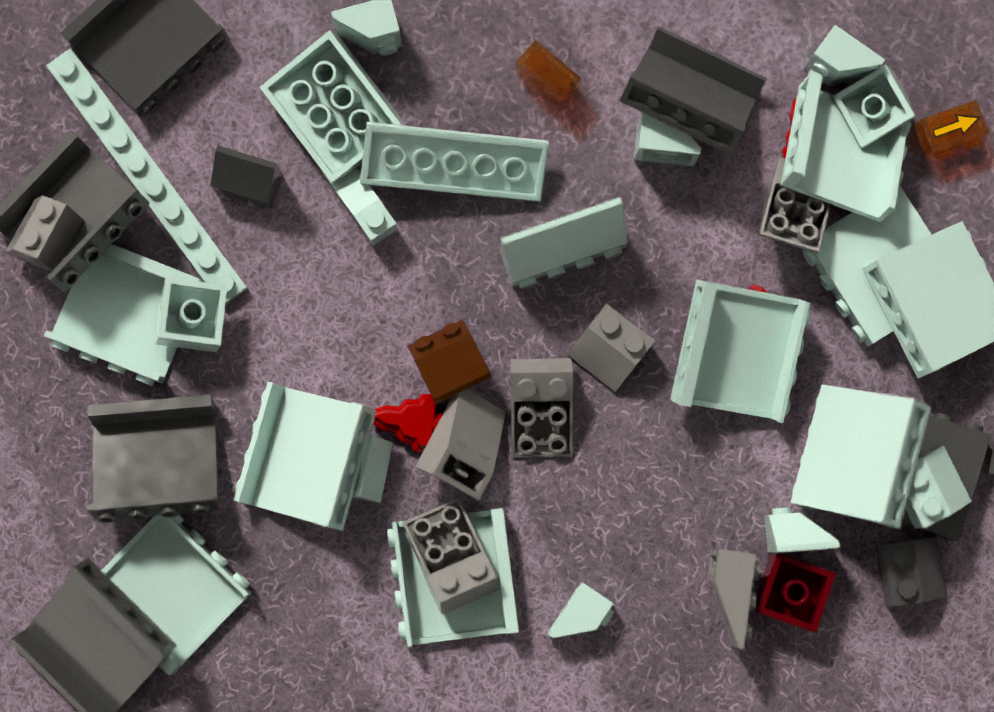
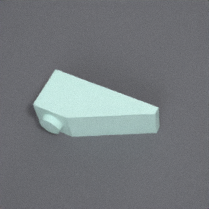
(364, 207)

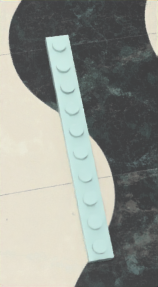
(145, 174)

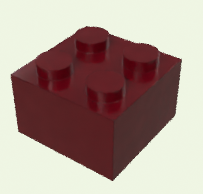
(793, 591)

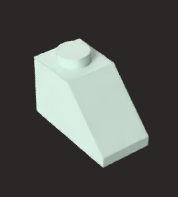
(582, 613)

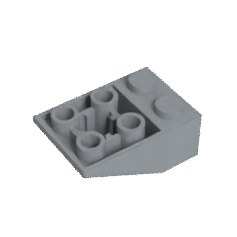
(792, 215)
(541, 407)
(465, 444)
(450, 556)
(731, 582)

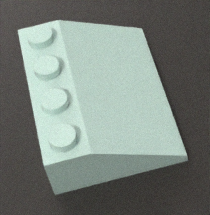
(327, 104)
(564, 243)

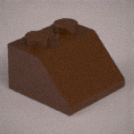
(449, 361)

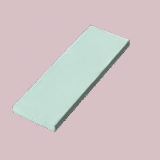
(453, 161)

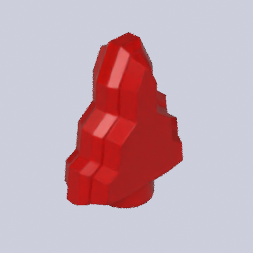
(410, 421)

